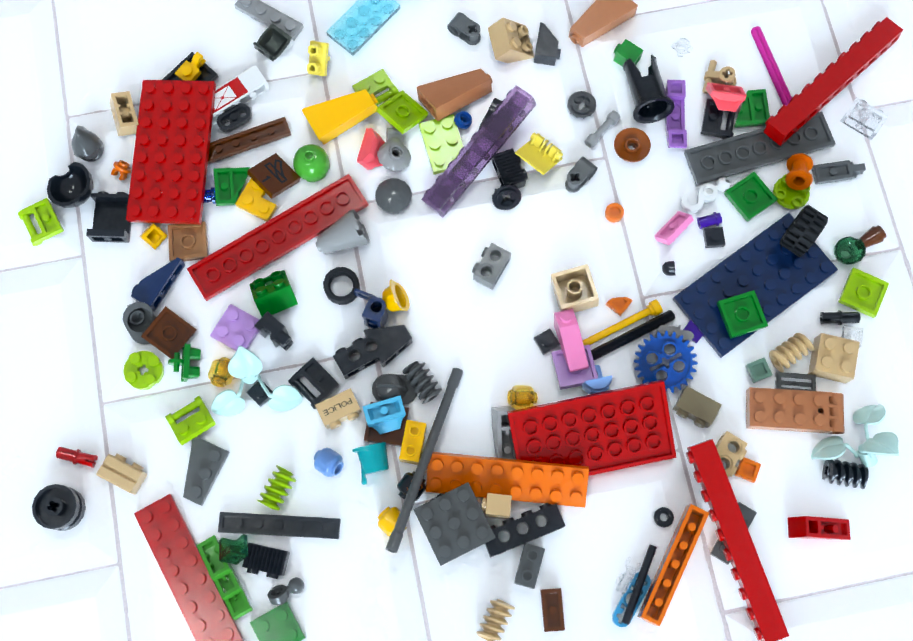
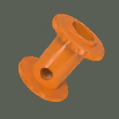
(799, 175)

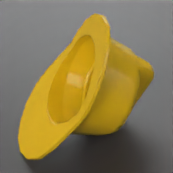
(395, 297)

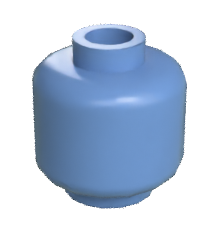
(328, 462)

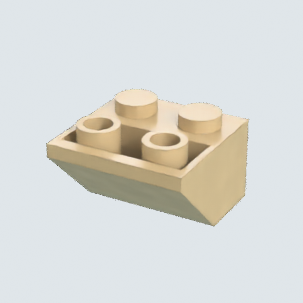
(510, 41)

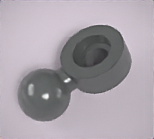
(279, 594)

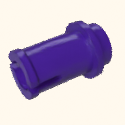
(709, 220)

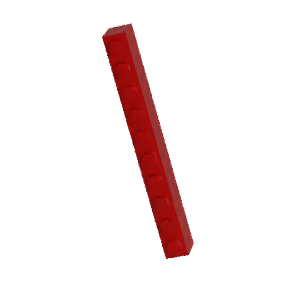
(832, 81)
(737, 542)

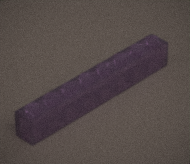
(479, 151)

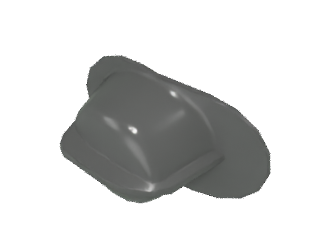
(137, 319)
(393, 385)

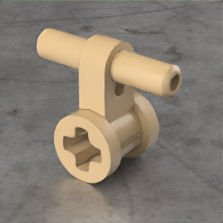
(719, 77)

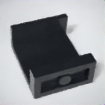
(110, 218)

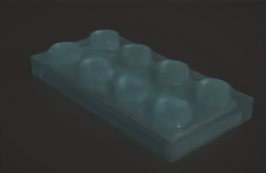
(361, 23)

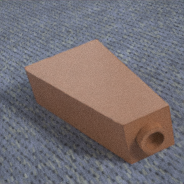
(600, 19)
(454, 92)

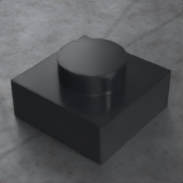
(714, 237)
(546, 341)
(258, 394)

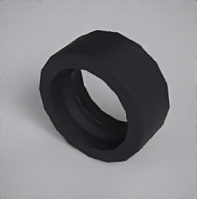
(340, 271)

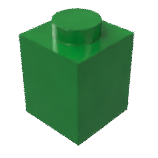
(627, 50)

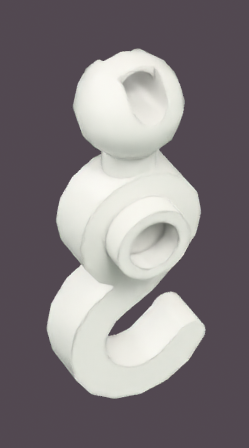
(706, 193)

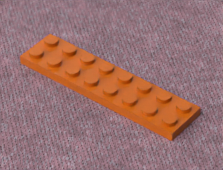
(519, 478)

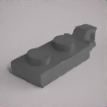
(836, 171)

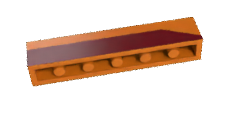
(673, 565)

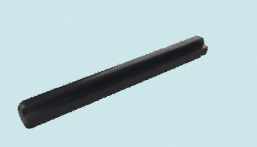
(632, 334)

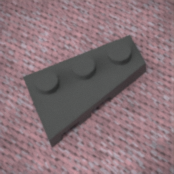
(203, 468)

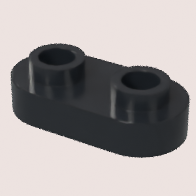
(234, 118)

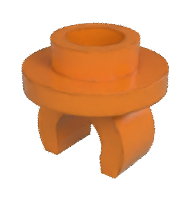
(122, 167)

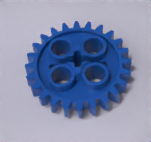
(656, 345)

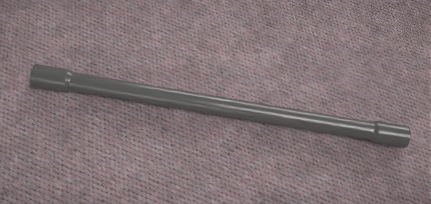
(397, 534)

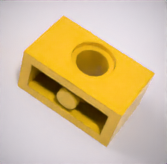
(412, 442)

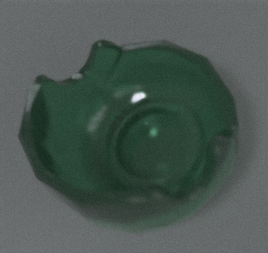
(849, 250)

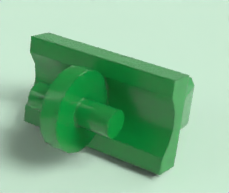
(187, 371)

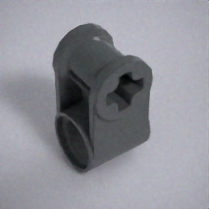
(465, 29)
(580, 174)

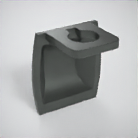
(272, 42)

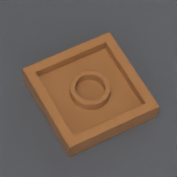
(188, 241)

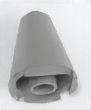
(343, 234)

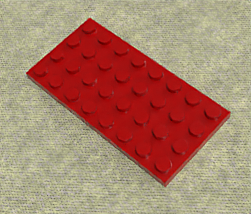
(171, 152)
(597, 429)

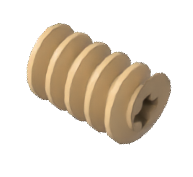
(790, 350)
(495, 620)

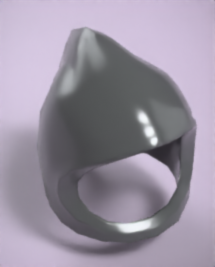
(86, 143)

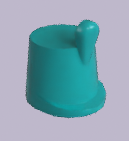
(372, 459)

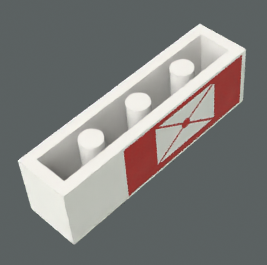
(239, 90)

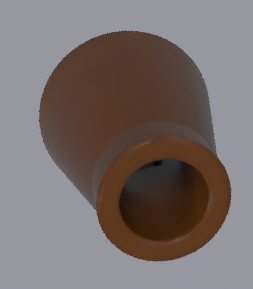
(873, 236)

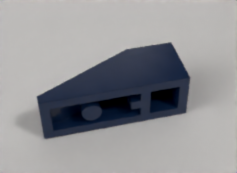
(156, 285)

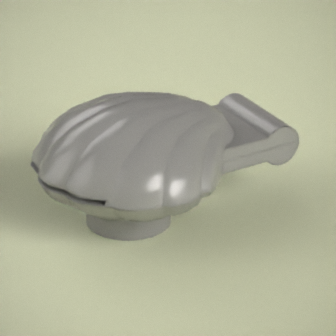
(394, 153)

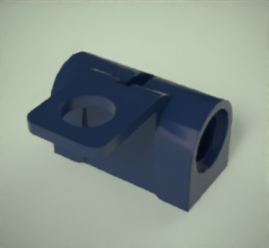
(371, 317)

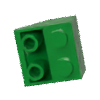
(273, 293)

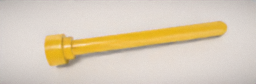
(654, 308)

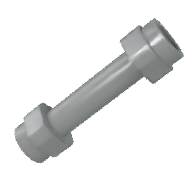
(611, 119)

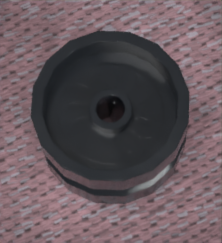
(58, 507)

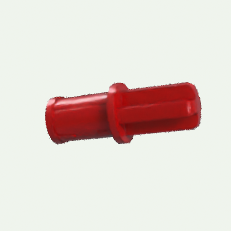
(76, 456)

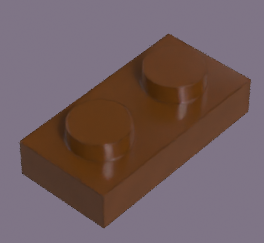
(552, 610)

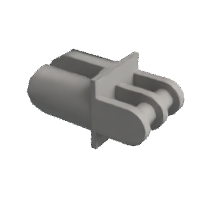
(687, 335)

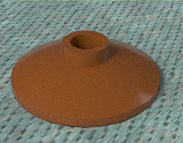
(635, 138)

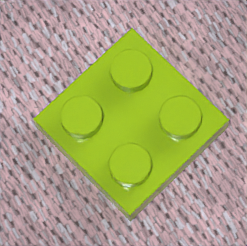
(402, 112)
(863, 292)

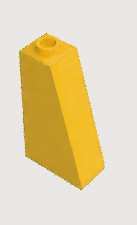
(340, 114)

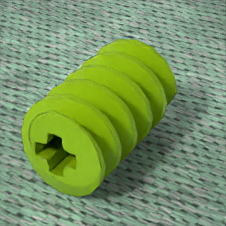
(277, 488)

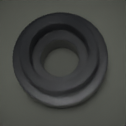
(669, 514)

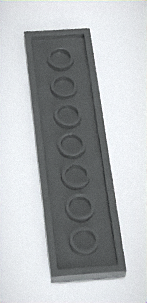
(755, 150)

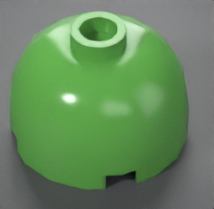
(311, 163)

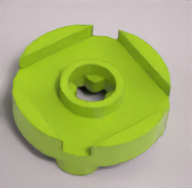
(137, 361)

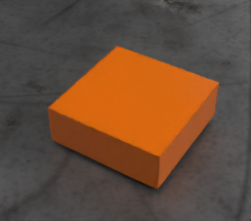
(748, 469)

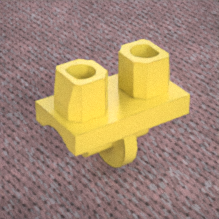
(318, 58)

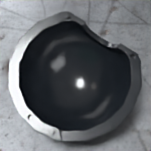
(71, 188)

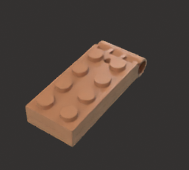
(795, 410)

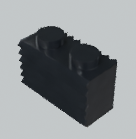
(509, 169)
(266, 560)

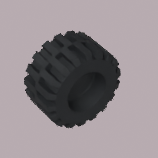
(804, 230)

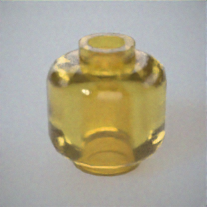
(219, 373)
(521, 396)

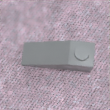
(501, 432)

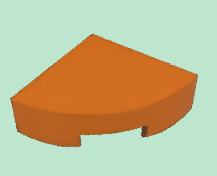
(619, 304)

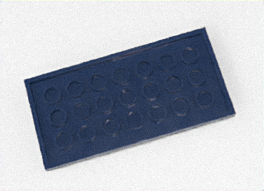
(760, 266)

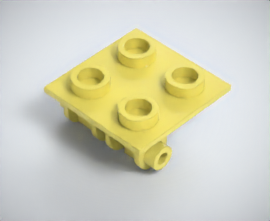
(539, 154)

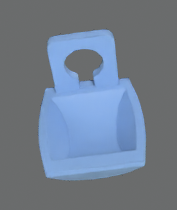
(597, 385)

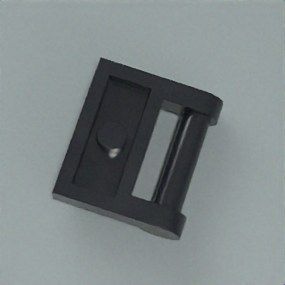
(713, 119)
(318, 378)

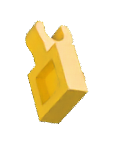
(191, 70)

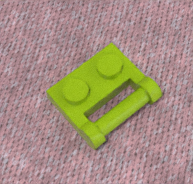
(377, 83)
(46, 219)
(194, 424)

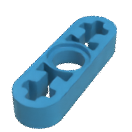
(618, 610)

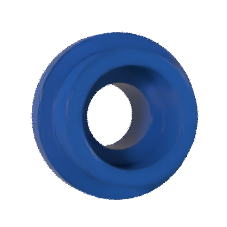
(463, 120)

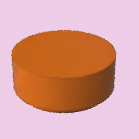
(614, 212)

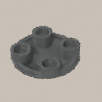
(393, 195)

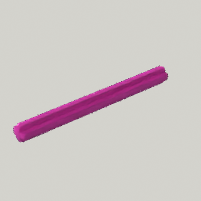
(771, 65)

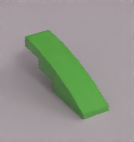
(224, 578)

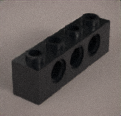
(553, 523)

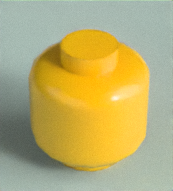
(388, 519)

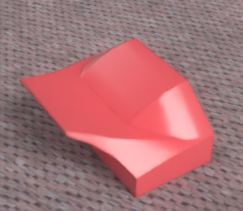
(726, 96)
(368, 152)

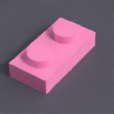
(673, 228)

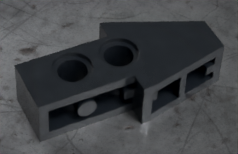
(389, 343)

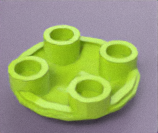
(789, 197)

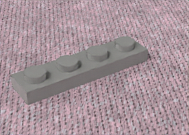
(267, 15)

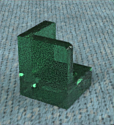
(233, 550)

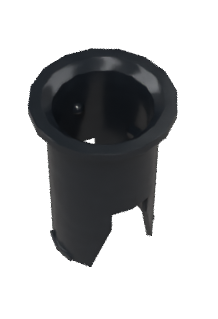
(648, 93)

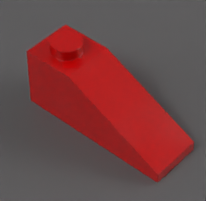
(818, 528)

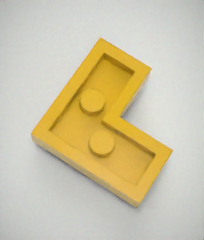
(252, 201)

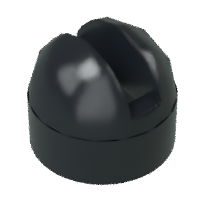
(669, 268)

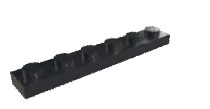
(279, 525)

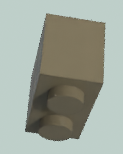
(697, 407)

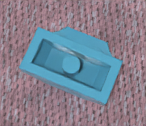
(385, 414)

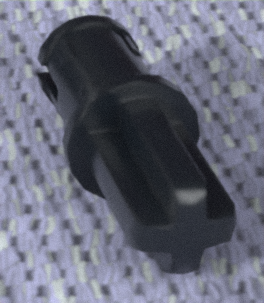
(839, 317)

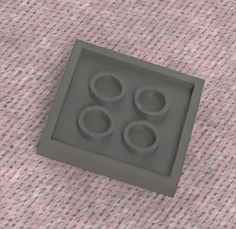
(454, 523)

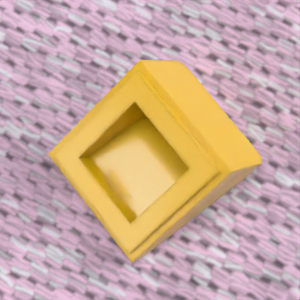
(153, 236)

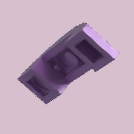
(675, 122)

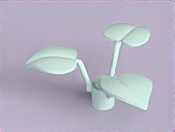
(247, 367)
(881, 444)

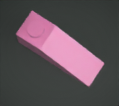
(570, 340)

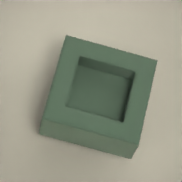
(758, 370)

